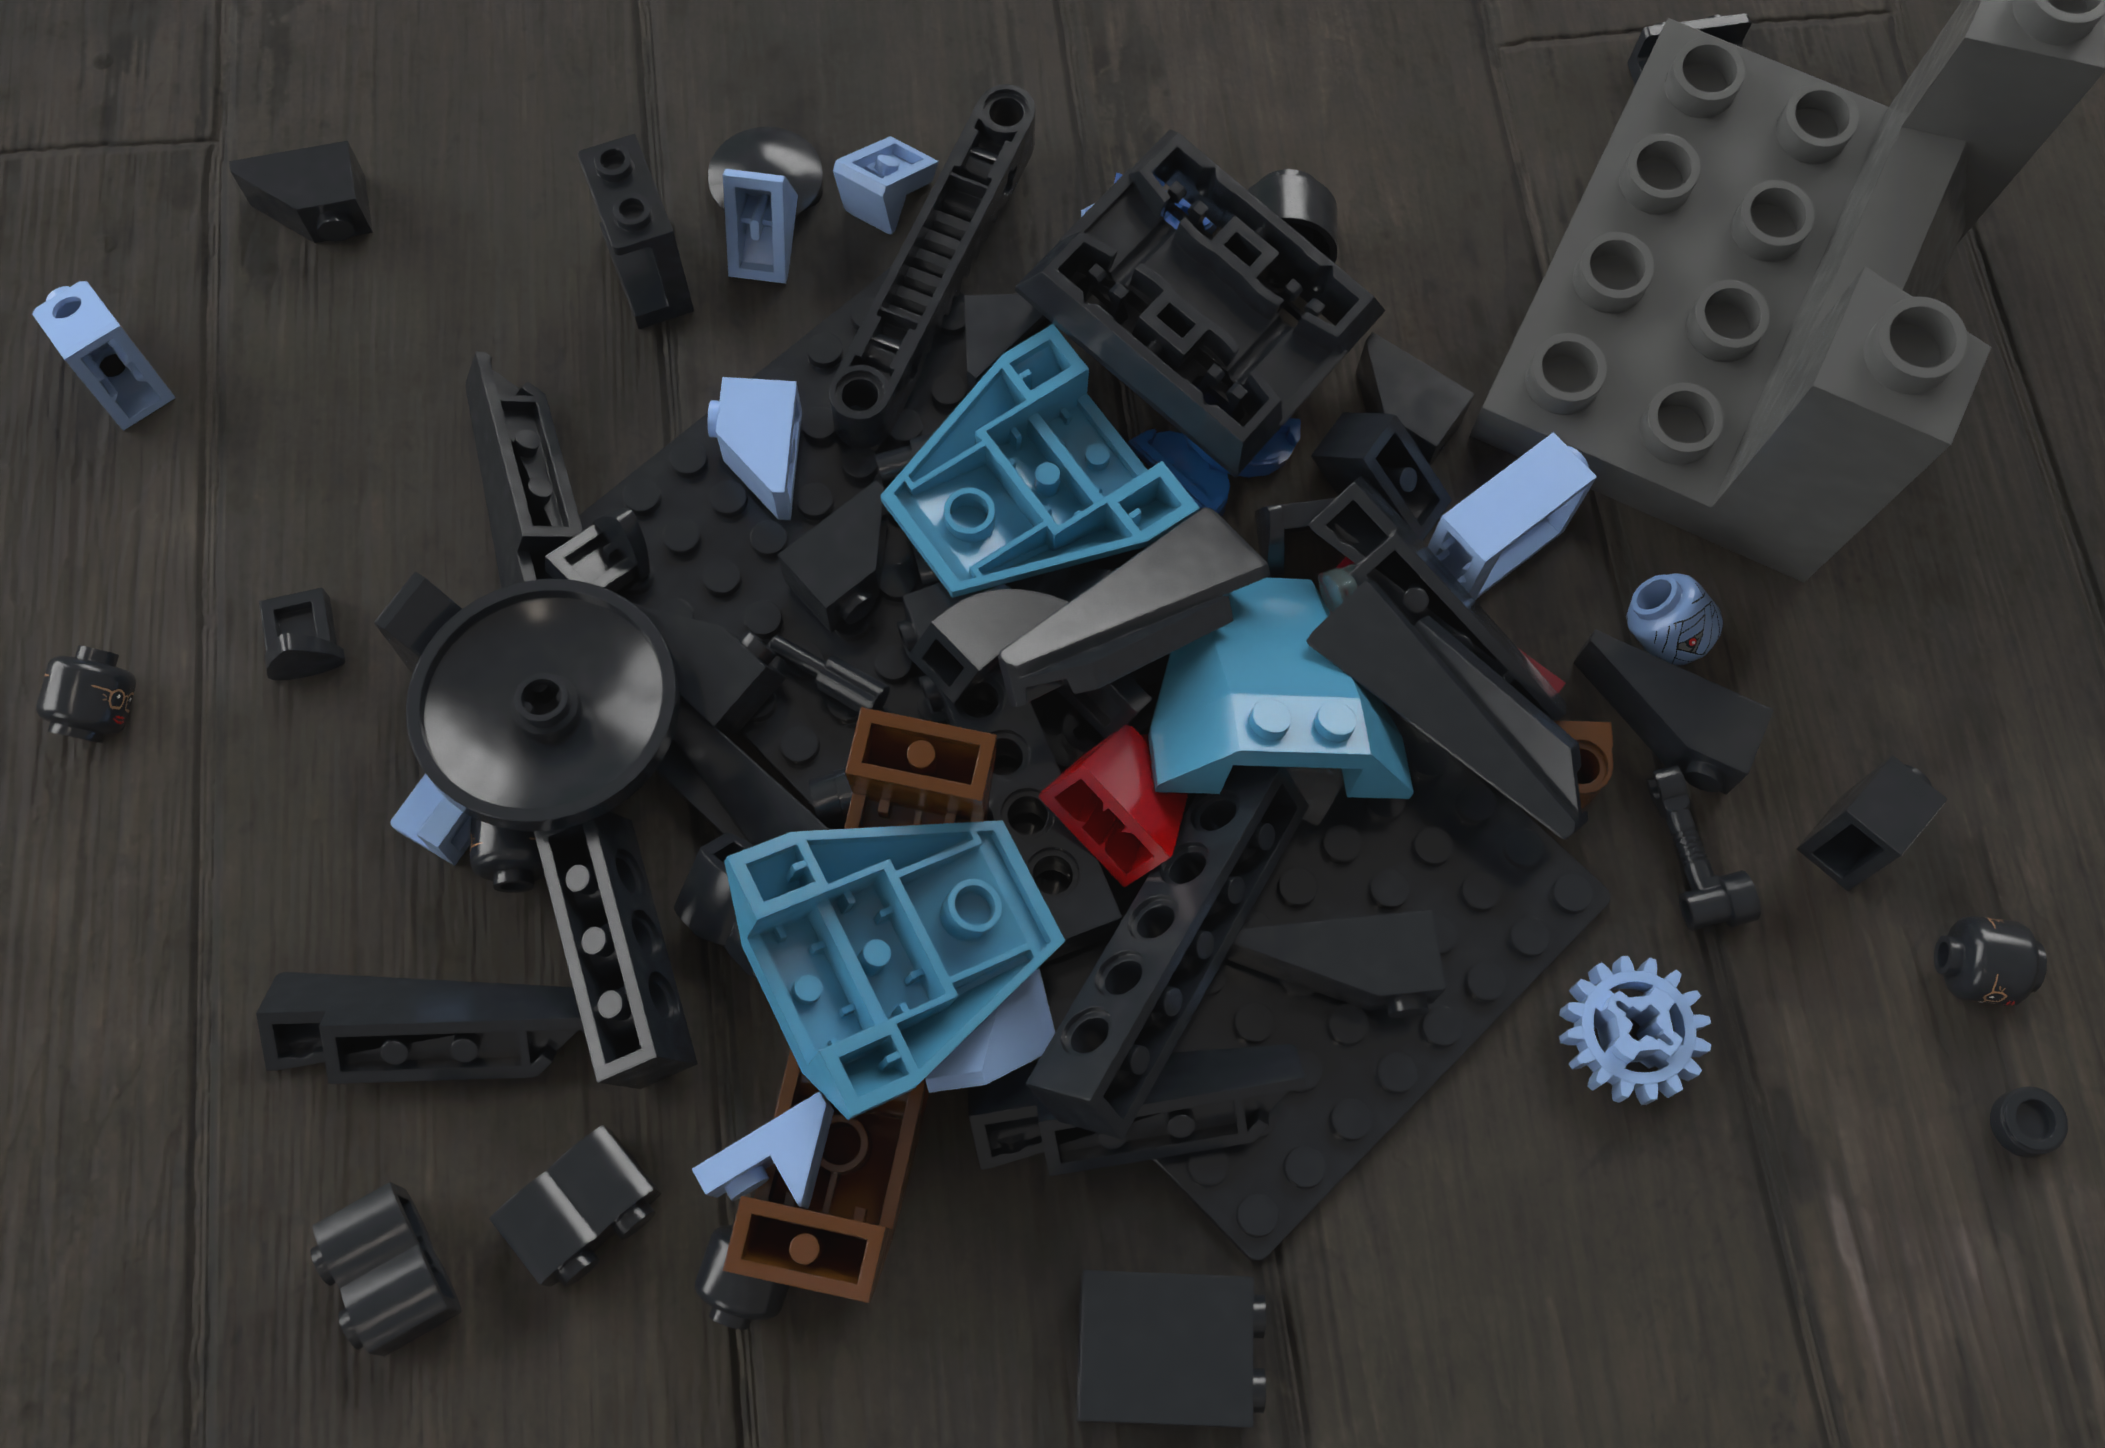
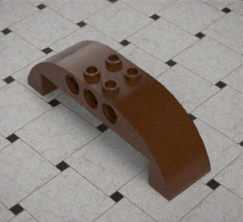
(899, 776)

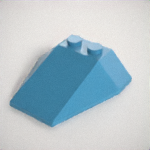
(1030, 478)
(1270, 700)
(887, 946)

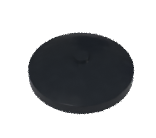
(543, 704)

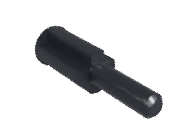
(835, 676)

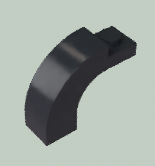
(965, 646)

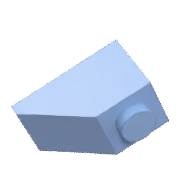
(760, 436)
(1002, 1043)

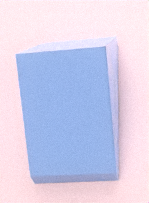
(758, 224)

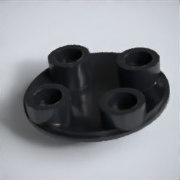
(770, 152)

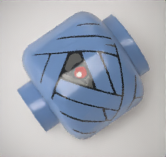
(1674, 618)

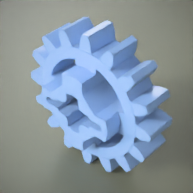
(1657, 1041)

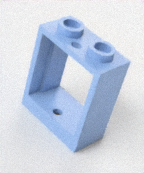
(1512, 515)

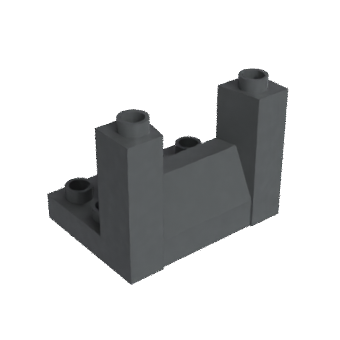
(1759, 274)

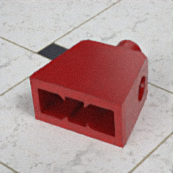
(1113, 806)

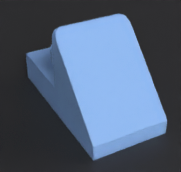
(879, 178)
(789, 1141)

